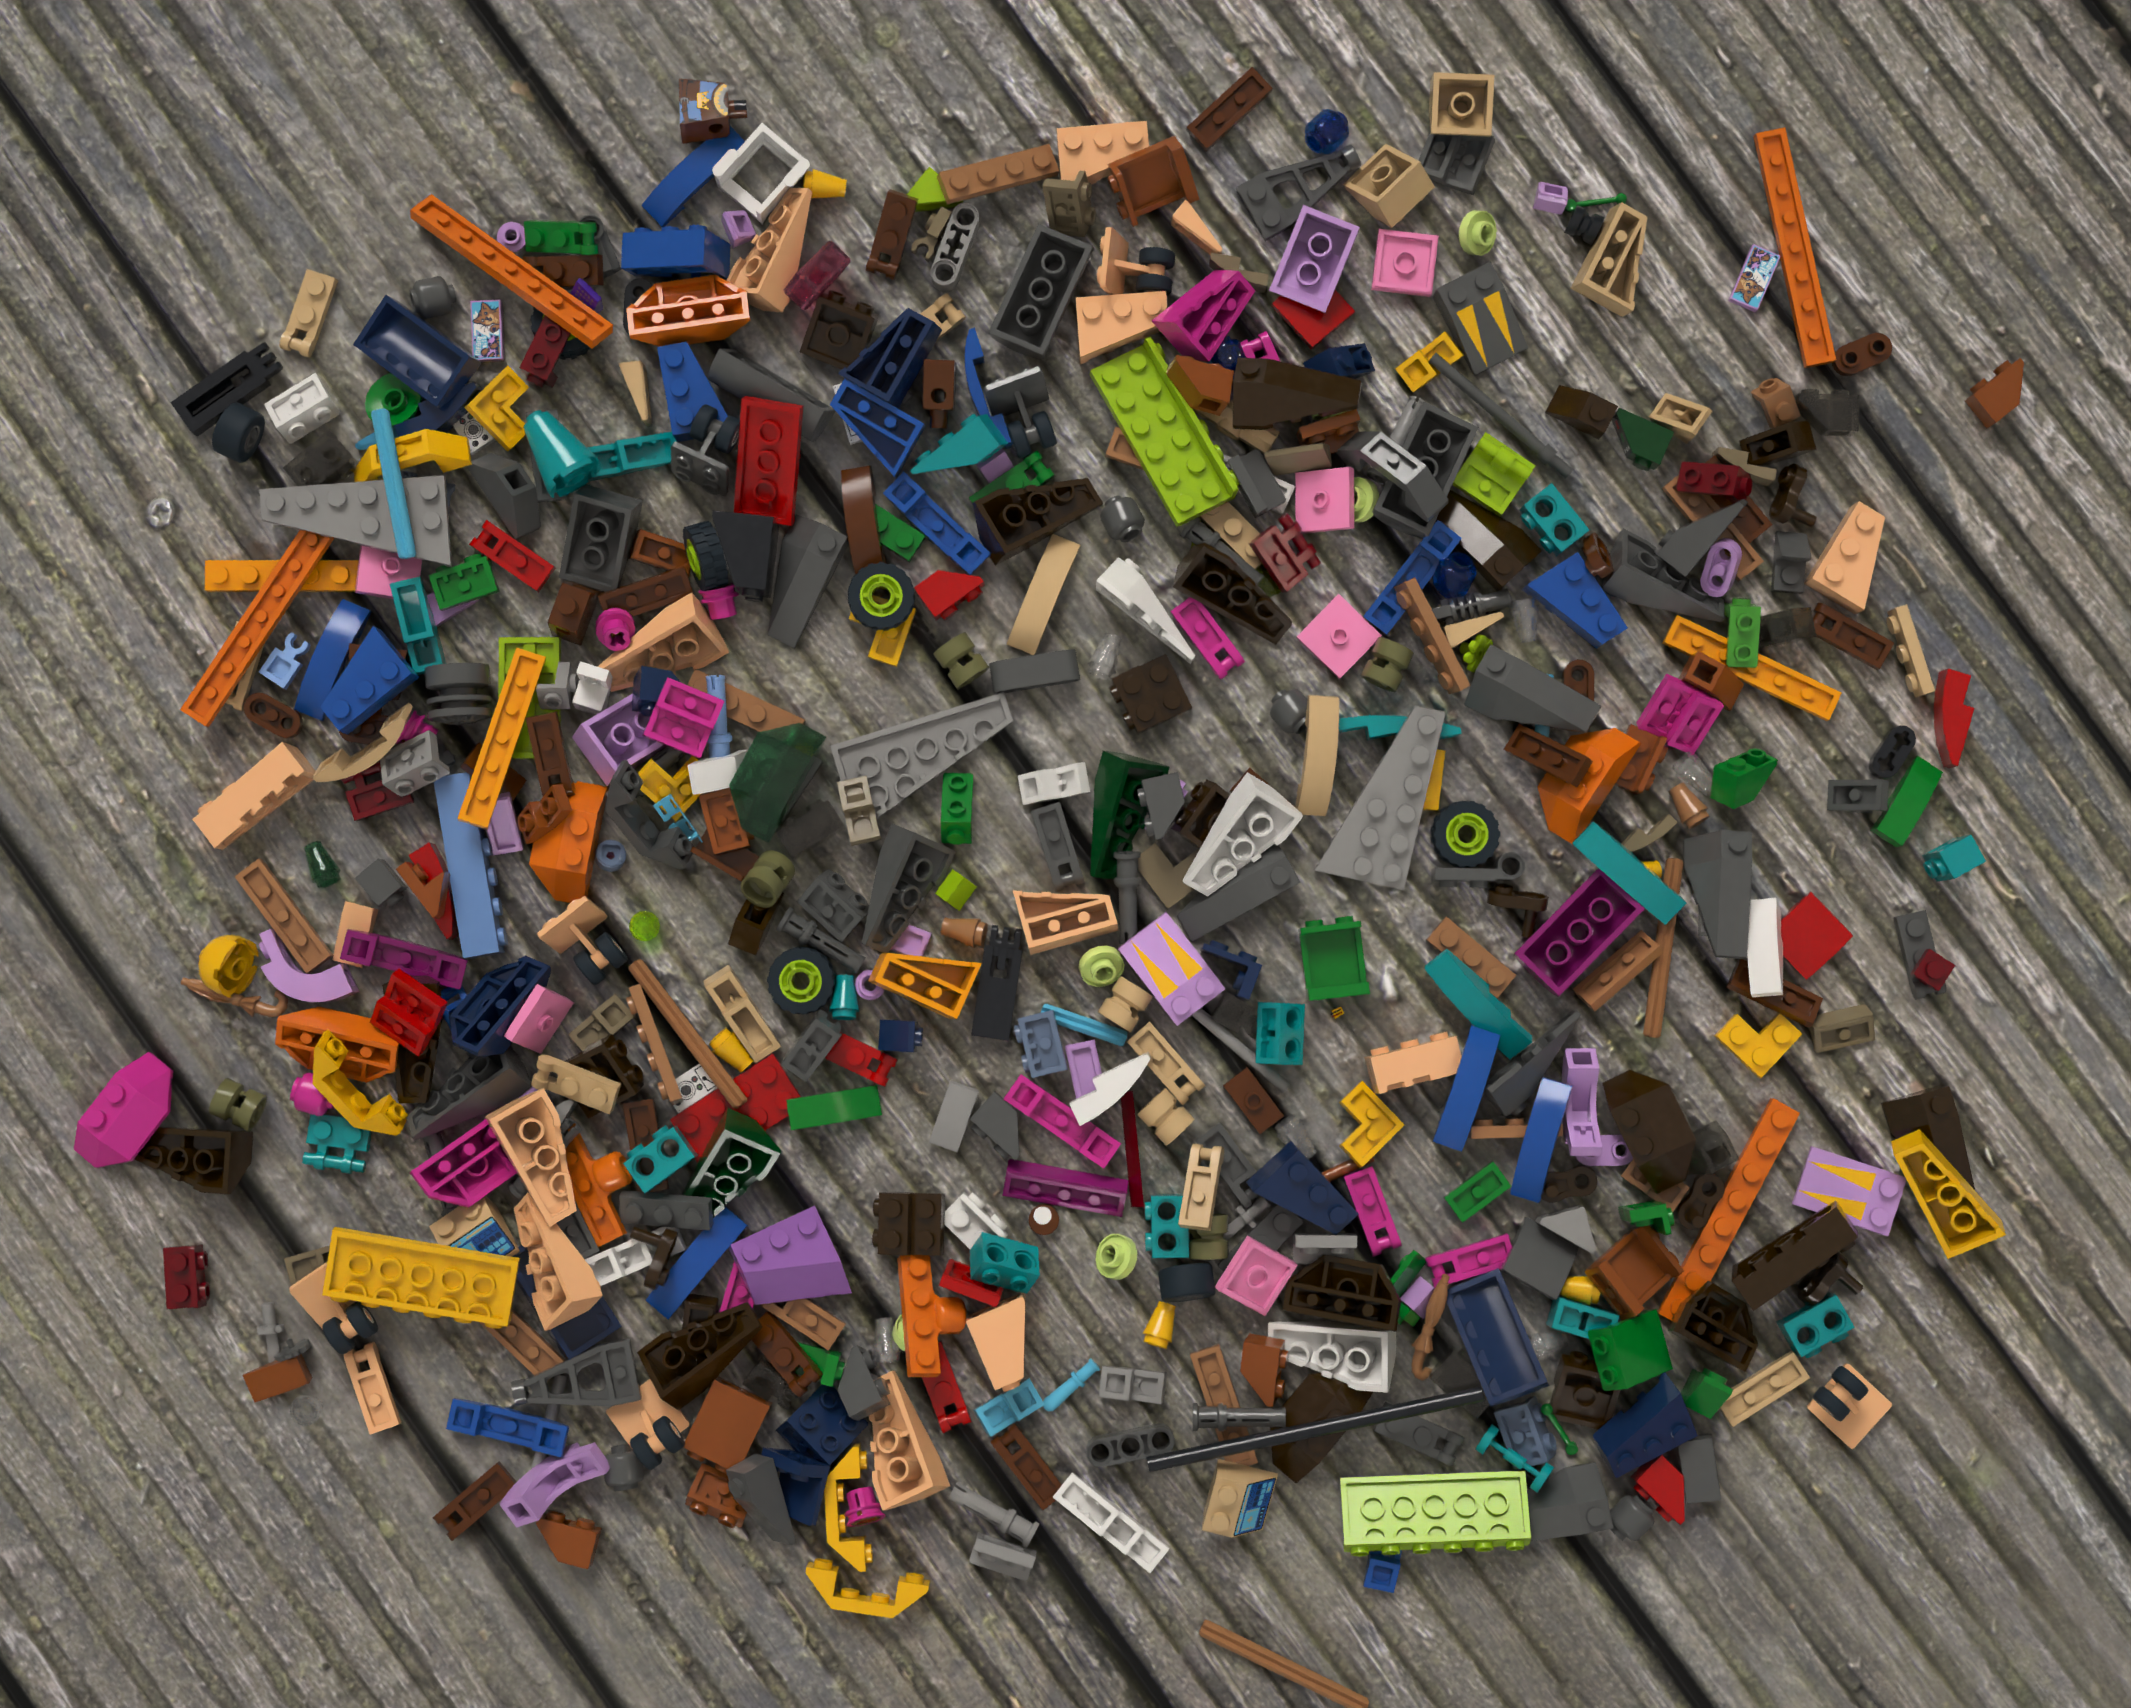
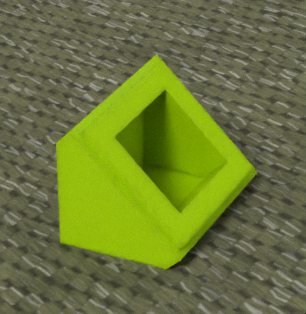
(955, 890)

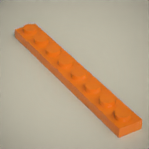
(1794, 247)
(511, 271)
(255, 626)
(1732, 1208)

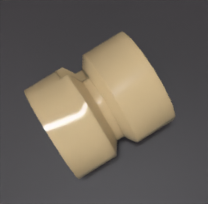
(1125, 1004)
(1165, 1116)

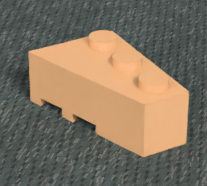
(1096, 146)
(1115, 321)
(1849, 559)
(1063, 919)
(1413, 1062)

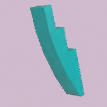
(632, 455)
(1385, 725)
(1629, 872)
(1476, 1002)

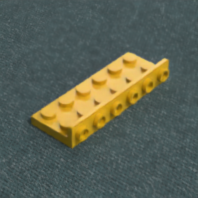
(420, 1277)

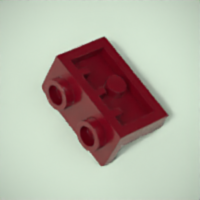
(186, 1276)

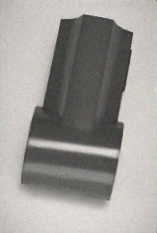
(605, 248)

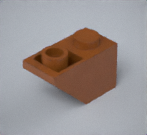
(1201, 384)
(2000, 395)
(1712, 678)
(1262, 1366)
(570, 1540)

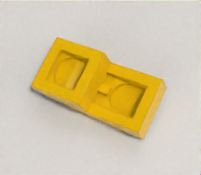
(1418, 371)

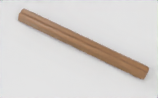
(1661, 965)
(687, 1034)
(1282, 1666)

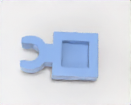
(283, 665)

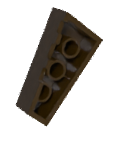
(1793, 1255)

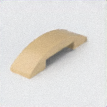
(1043, 594)
(1319, 755)
(341, 765)

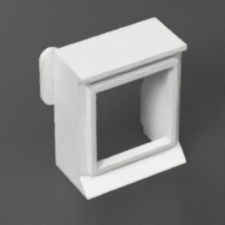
(735, 160)

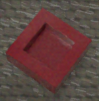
(1932, 969)

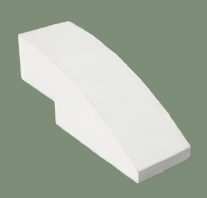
(1765, 948)
(1109, 1089)

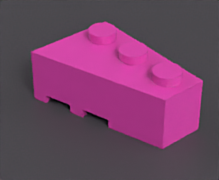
(1205, 314)

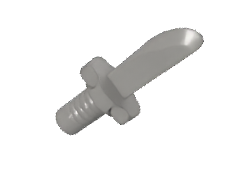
(1246, 1217)
(270, 1329)

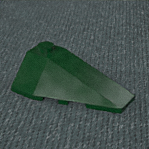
(1117, 807)
(732, 1160)

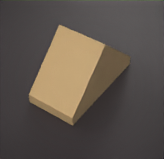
(1680, 416)

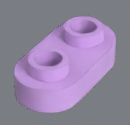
(1722, 565)
(1608, 1155)

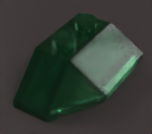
(773, 776)

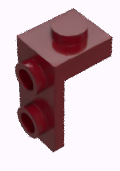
(544, 353)
(1714, 479)

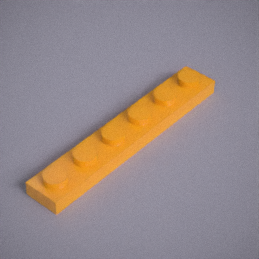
(252, 574)
(1767, 676)
(501, 738)

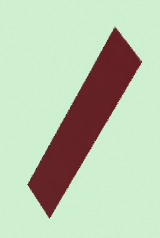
(1132, 1150)

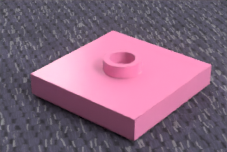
(1404, 262)
(1325, 500)
(380, 569)
(1338, 636)
(538, 1019)
(1256, 1275)

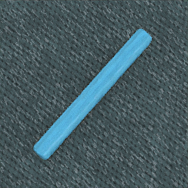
(393, 483)

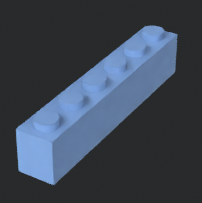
(470, 873)

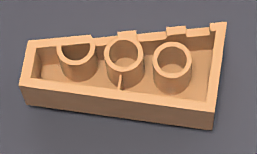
(254, 795)

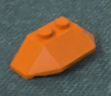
(688, 311)
(1572, 808)
(567, 853)
(369, 1049)

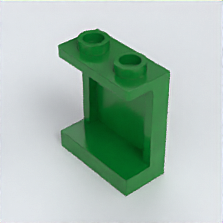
(1333, 959)
(1630, 1351)

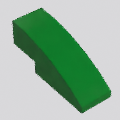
(1907, 802)
(833, 1107)

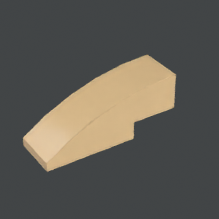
(741, 1013)

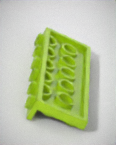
(1165, 433)
(1435, 1512)

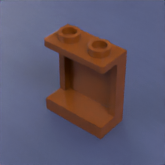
(1151, 179)
(1633, 1270)
(726, 1425)

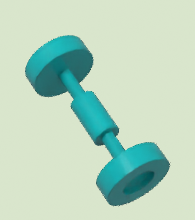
(1514, 1458)

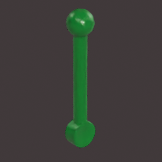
(1571, 204)
(1570, 1447)

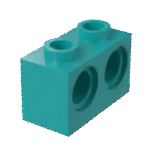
(1560, 515)
(1953, 858)
(1280, 1033)
(663, 1164)
(1160, 1226)
(1004, 1263)
(1577, 1317)
(1813, 1319)

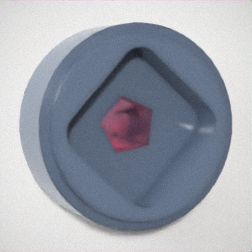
(610, 855)

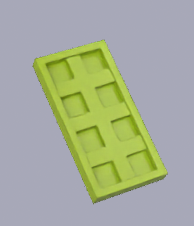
(545, 646)

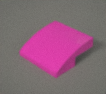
(1680, 714)
(683, 718)

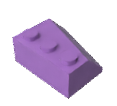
(790, 1261)

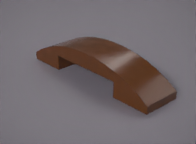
(861, 517)

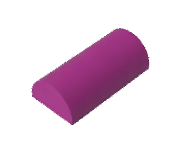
(1578, 932)

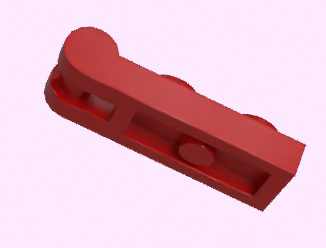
(513, 556)
(857, 1057)
(945, 1391)

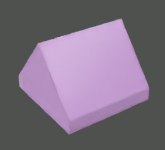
(1551, 198)
(737, 227)
(995, 466)
(1418, 1296)

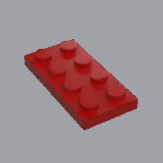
(768, 459)
(766, 1092)

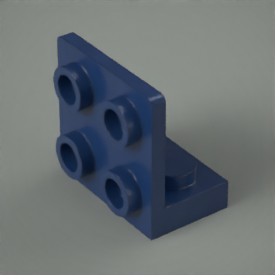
(1244, 981)
(821, 1426)
(801, 1483)

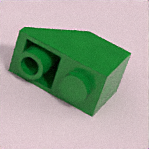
(1741, 777)
(1705, 1392)

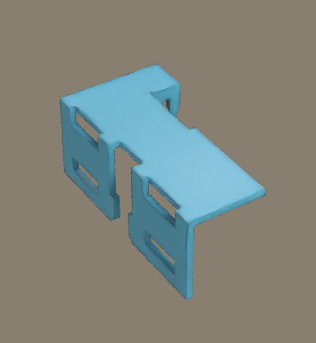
(671, 810)

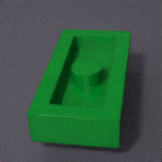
(898, 535)
(1477, 1191)

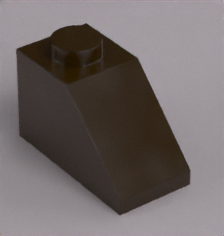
(1582, 410)
(1779, 443)
(753, 926)

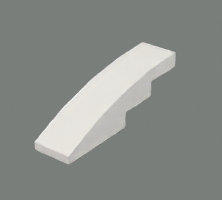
(628, 1258)
(1111, 1522)

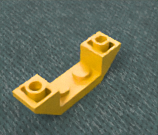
(416, 448)
(383, 1116)
(853, 1547)
(824, 1577)

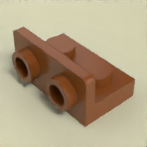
(1331, 431)
(1638, 773)
(723, 822)
(712, 1496)

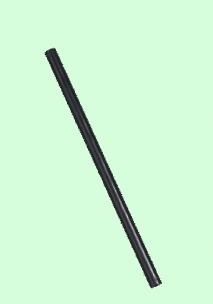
(1315, 1429)

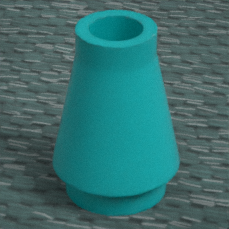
(844, 999)

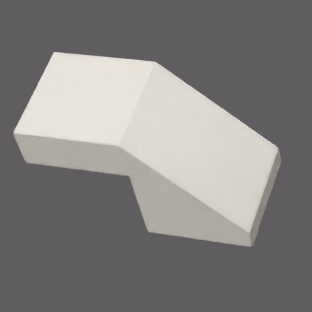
(593, 688)
(715, 772)
(1053, 783)

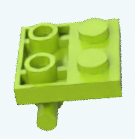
(1493, 474)

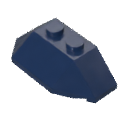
(493, 1004)

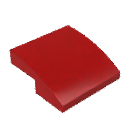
(1310, 323)
(1811, 935)
(408, 1012)

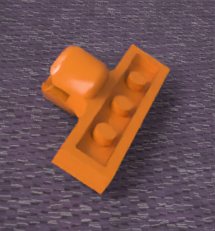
(592, 1188)
(925, 1315)

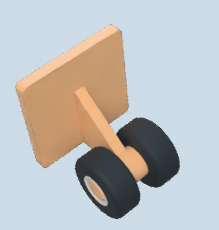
(1150, 270)
(574, 925)
(337, 1319)
(1849, 1405)
(649, 1425)

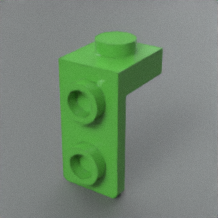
(1742, 633)

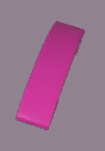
(1061, 1121)

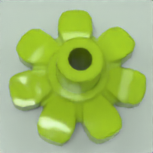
(1475, 651)

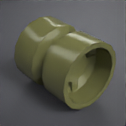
(954, 652)
(1387, 664)
(767, 878)
(228, 1099)
(1210, 1244)

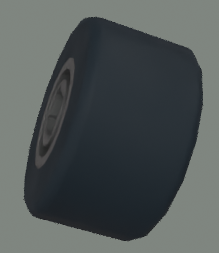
(238, 432)
(1186, 1282)

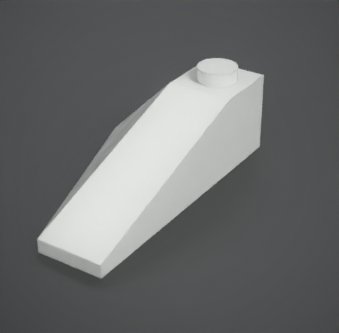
(1132, 594)
(1244, 829)
(1341, 1351)

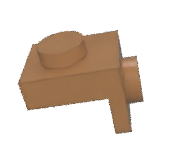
(1776, 402)

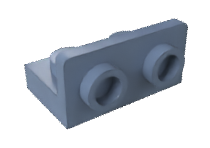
(1041, 1044)
(1526, 1431)

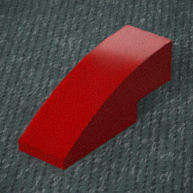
(1951, 716)
(433, 863)

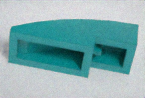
(417, 624)

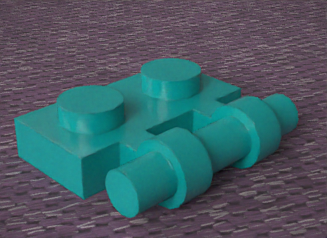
(336, 1132)

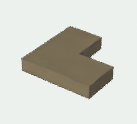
(1163, 876)

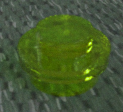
(644, 926)

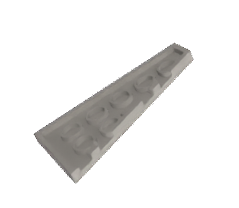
(362, 514)
(919, 750)
(1384, 821)

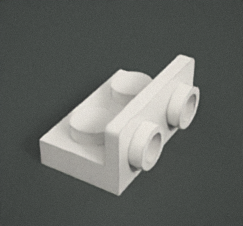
(302, 409)
(969, 1220)

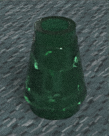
(321, 865)

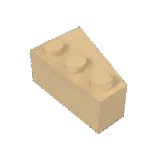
(1613, 261)

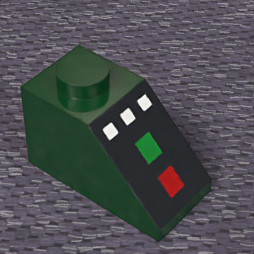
(1641, 439)

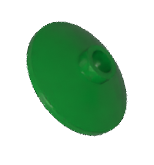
(387, 393)

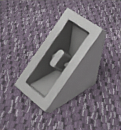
(1571, 1225)

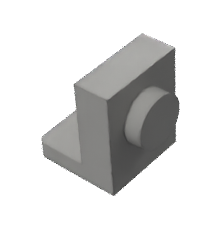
(561, 693)

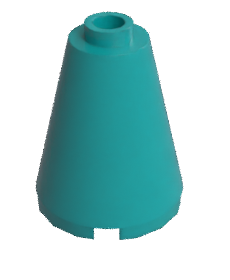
(559, 454)

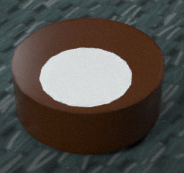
(1043, 1219)

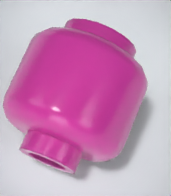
(307, 1097)

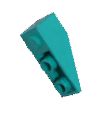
(971, 445)

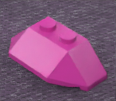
(125, 1113)
(465, 1168)

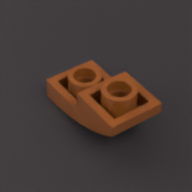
(544, 815)

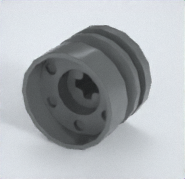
(458, 692)

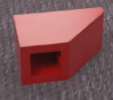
(946, 590)
(1664, 1485)

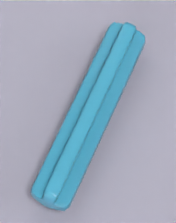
(1088, 1026)

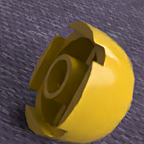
(227, 964)

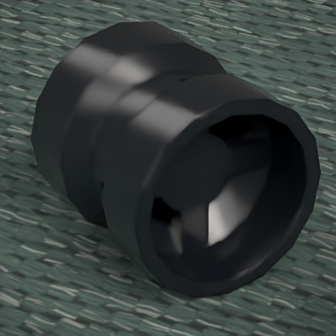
(1583, 224)

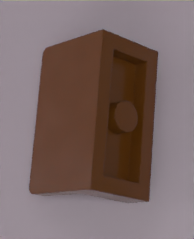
(735, 863)

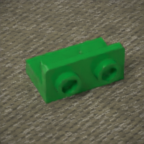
(463, 582)
(1649, 1213)

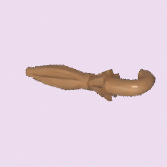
(249, 1004)
(1423, 1343)

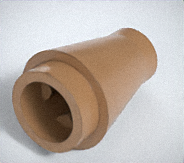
(1689, 806)
(967, 931)

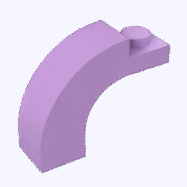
(322, 987)
(1580, 1119)
(551, 1478)

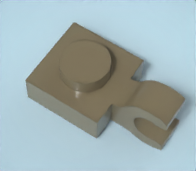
(936, 228)

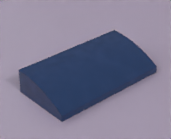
(416, 352)
(578, 1333)
(1495, 1338)

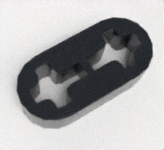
(1897, 756)

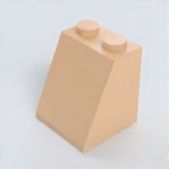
(1001, 1340)

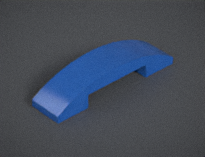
(688, 178)
(973, 357)
(936, 524)
(1421, 565)
(330, 657)
(1467, 1088)
(1540, 1139)
(696, 1262)
(508, 1426)

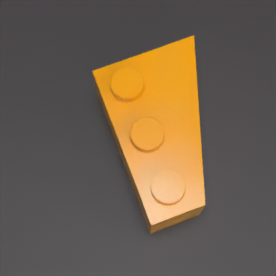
(927, 981)

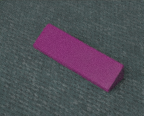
(1065, 1187)

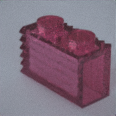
(817, 275)

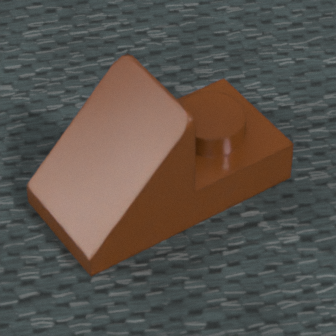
(431, 894)

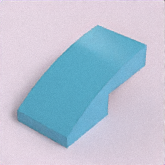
(1008, 1407)

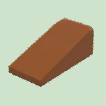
(658, 551)
(277, 1378)

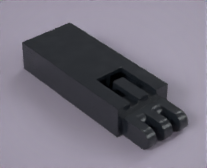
(208, 399)
(997, 995)

